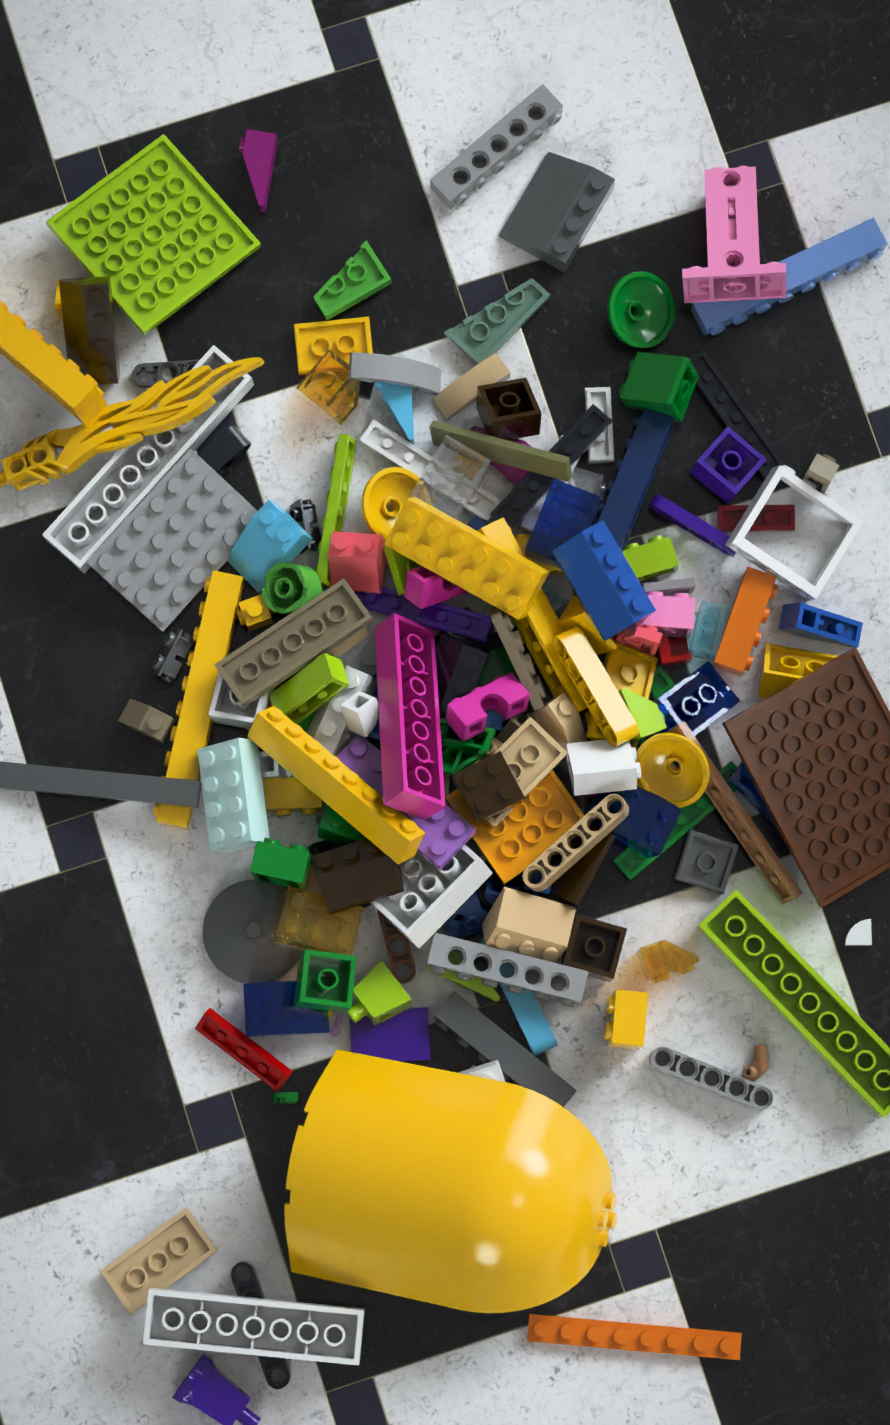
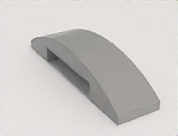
(395, 370)

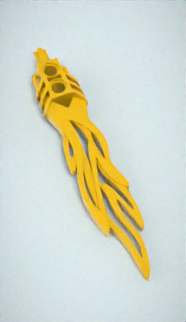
(130, 422)

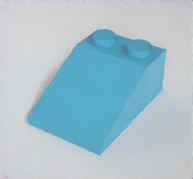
(267, 540)

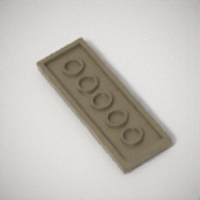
(293, 642)

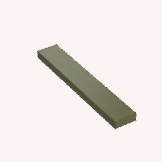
(505, 451)

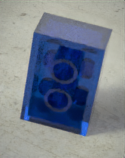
(562, 516)

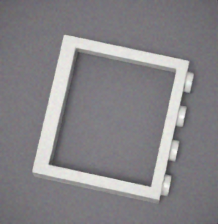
(772, 566)

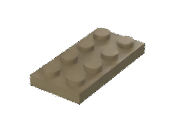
(522, 662)

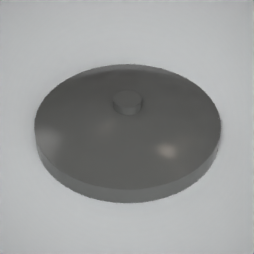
(240, 933)

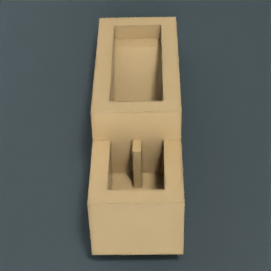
(463, 391)

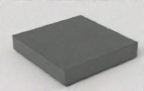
(706, 861)

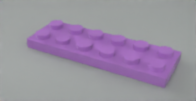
(444, 831)

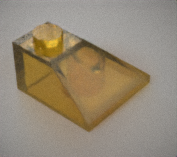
(331, 388)

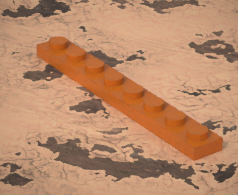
(634, 1336)

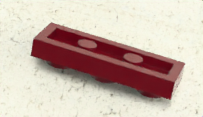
(770, 519)

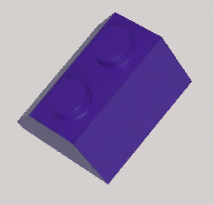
(727, 465)

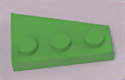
(356, 281)

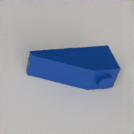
(820, 624)

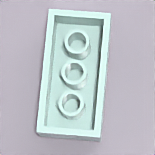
(233, 795)

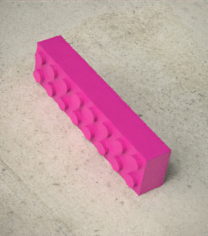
(409, 717)

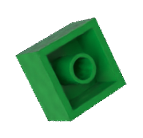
(325, 981)

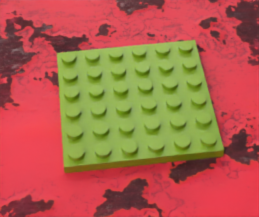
(154, 234)

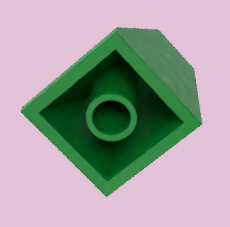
(659, 384)

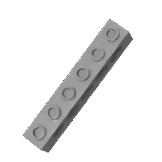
(539, 102)
(573, 978)

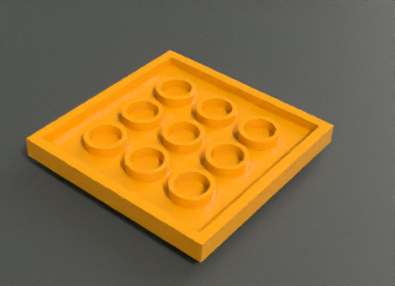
(526, 830)

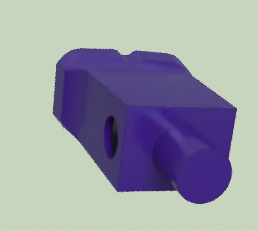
(215, 1394)

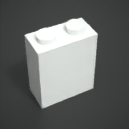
(601, 767)

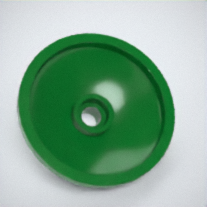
(651, 305)

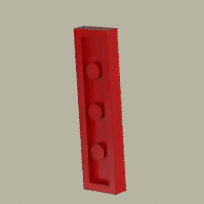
(243, 1049)

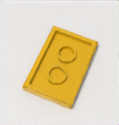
(339, 336)

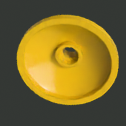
(386, 487)
(659, 774)

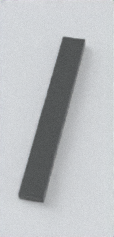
(100, 784)

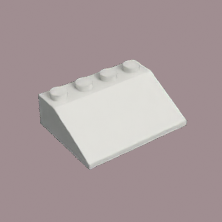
(432, 893)

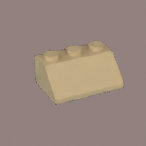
(528, 925)

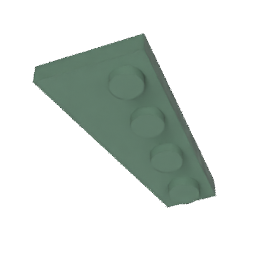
(493, 326)

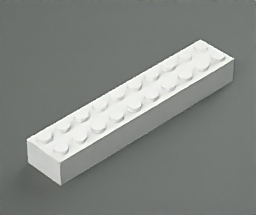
(135, 472)

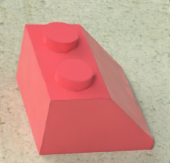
(358, 560)

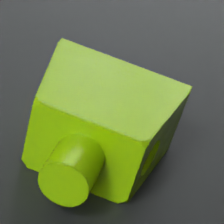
(379, 996)

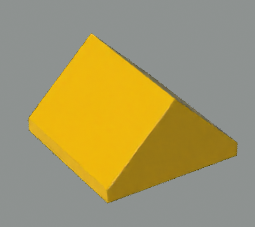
(577, 616)

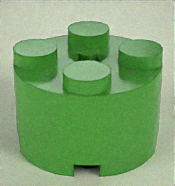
(290, 587)

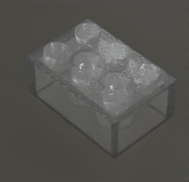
(452, 478)

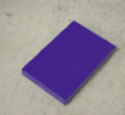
(397, 1039)

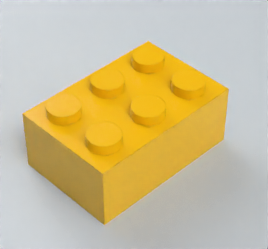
(627, 1019)

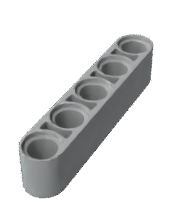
(721, 1088)

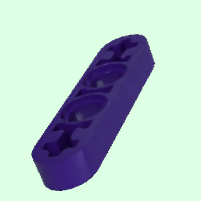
(691, 524)

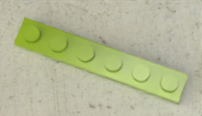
(336, 501)

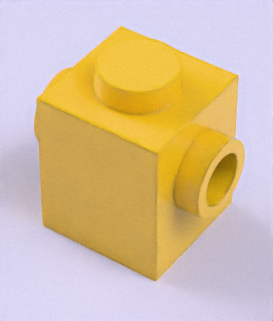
(254, 613)

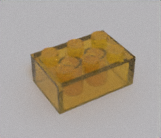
(306, 923)

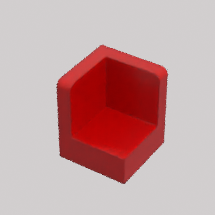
(673, 652)

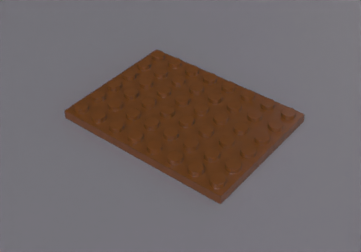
(824, 772)

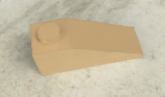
(561, 721)

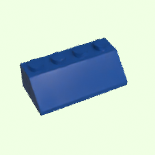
(603, 580)

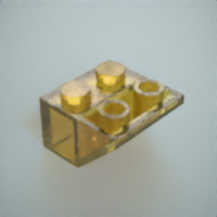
(665, 958)

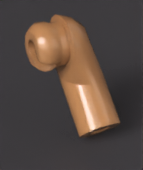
(758, 1065)

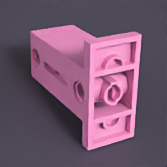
(733, 244)

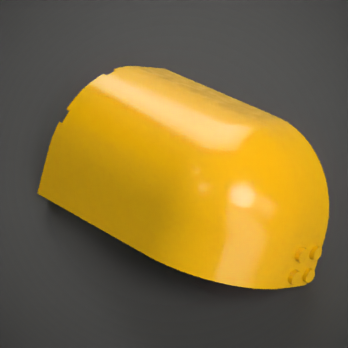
(444, 1187)

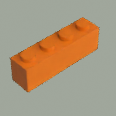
(744, 621)

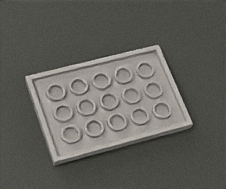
(173, 540)

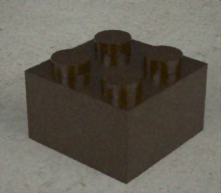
(509, 409)
(488, 788)
(594, 947)

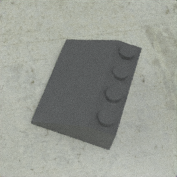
(558, 209)

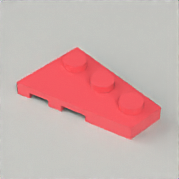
(640, 638)

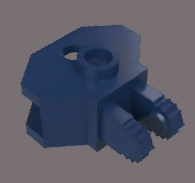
(467, 918)

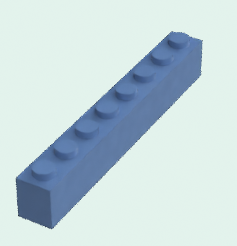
(802, 273)

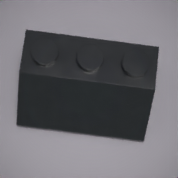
(458, 669)

